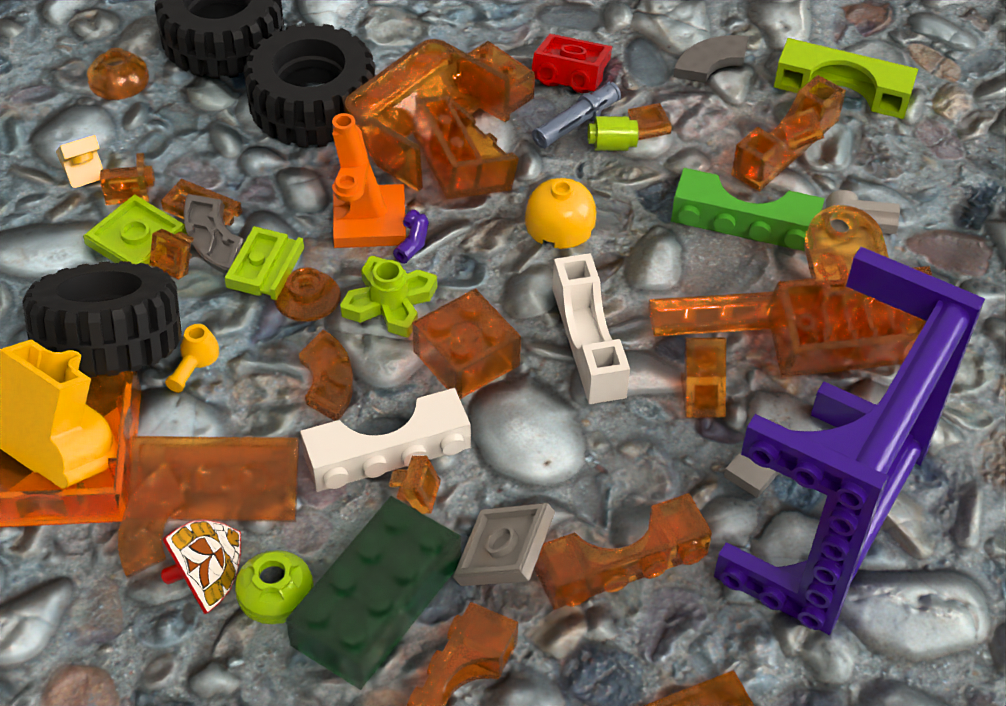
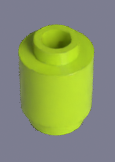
(613, 133)

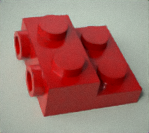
(570, 63)

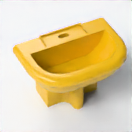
(47, 415)

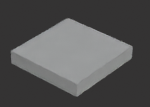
(504, 545)

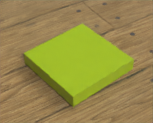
(129, 230)

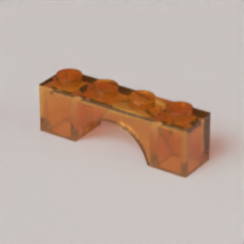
(765, 154)
(577, 570)
(476, 650)

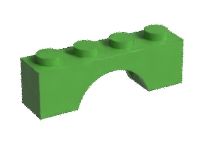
(707, 205)

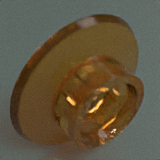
(308, 295)

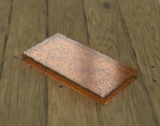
(224, 475)

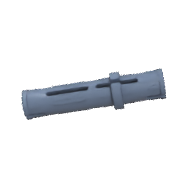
(586, 108)

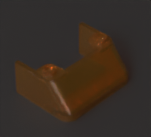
(387, 102)

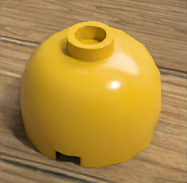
(561, 213)

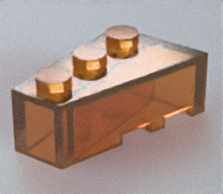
(458, 151)

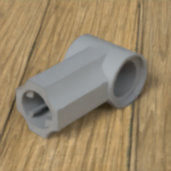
(883, 213)

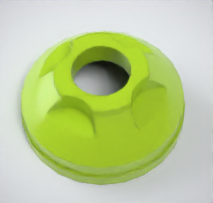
(274, 601)

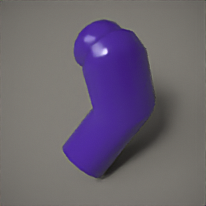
(416, 239)

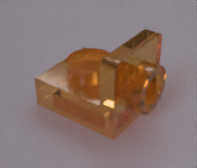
(123, 183)

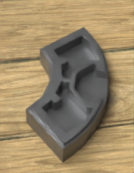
(710, 55)
(211, 238)

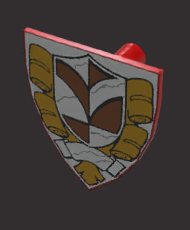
(207, 559)

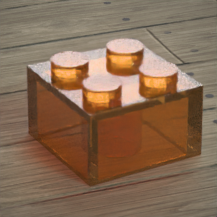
(466, 343)

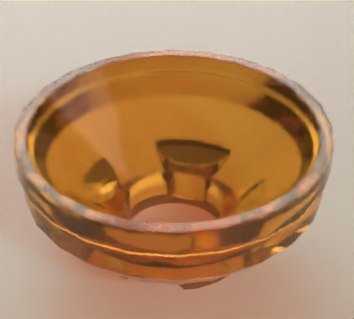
(120, 80)

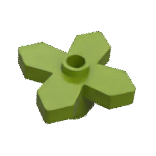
(389, 293)

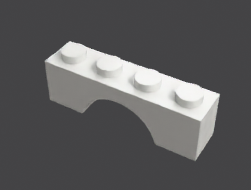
(597, 356)
(344, 456)

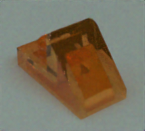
(704, 377)

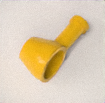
(197, 350)

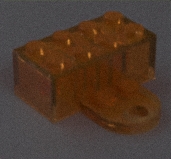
(823, 323)

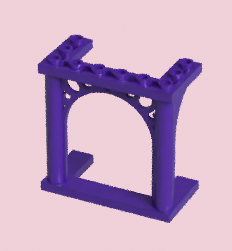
(867, 454)

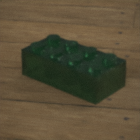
(374, 592)

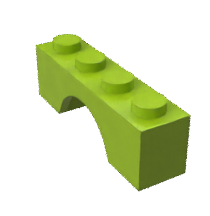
(880, 82)

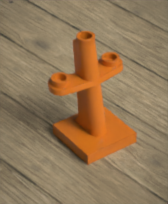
(362, 209)

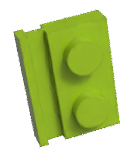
(264, 263)

